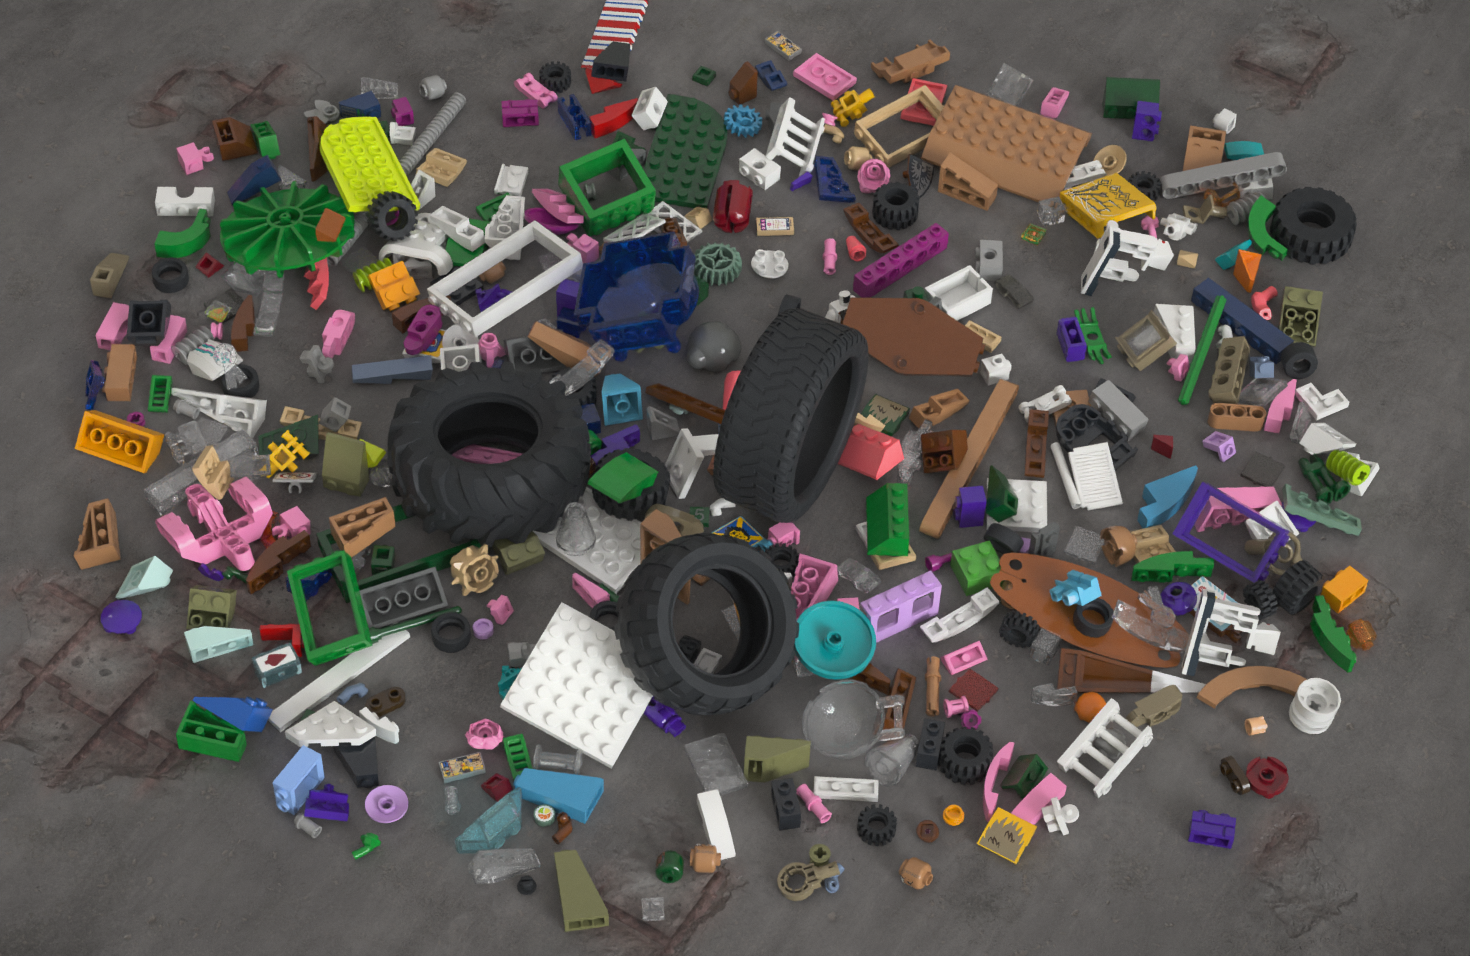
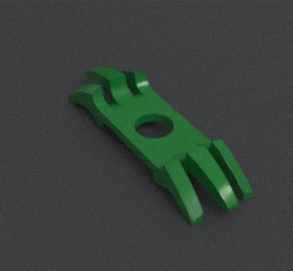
(1092, 327)

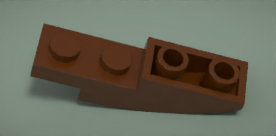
(270, 563)

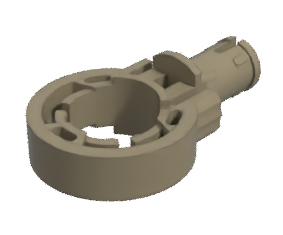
(813, 876)

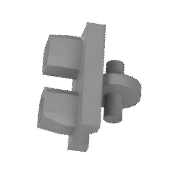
(318, 364)

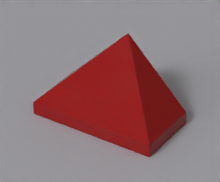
(599, 84)

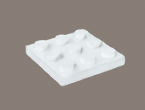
(1031, 506)

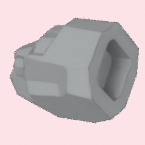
(519, 653)

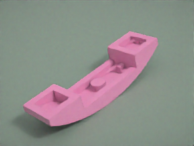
(1002, 762)

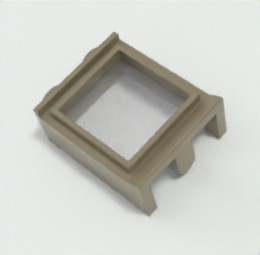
(1145, 341)

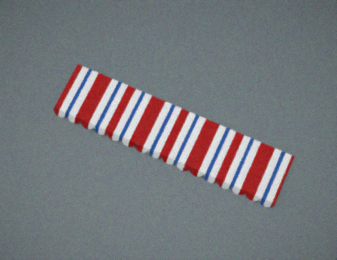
(616, 24)

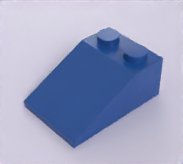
(243, 713)

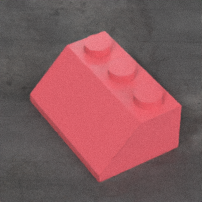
(871, 452)

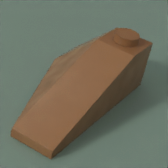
(560, 345)

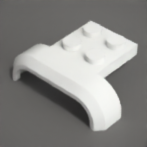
(422, 244)

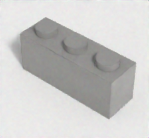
(1118, 408)

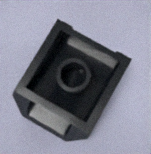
(148, 322)

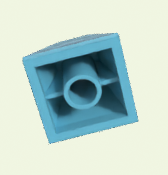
(621, 400)

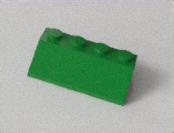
(888, 521)

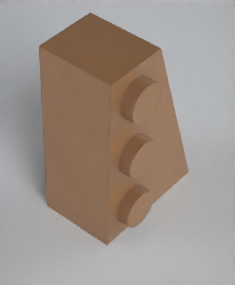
(966, 183)
(99, 536)

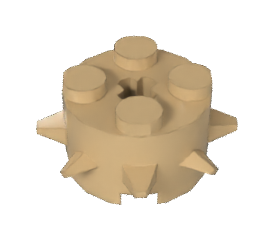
(474, 569)

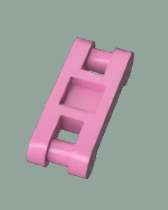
(535, 90)

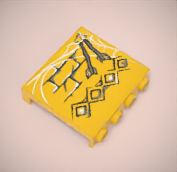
(1105, 200)

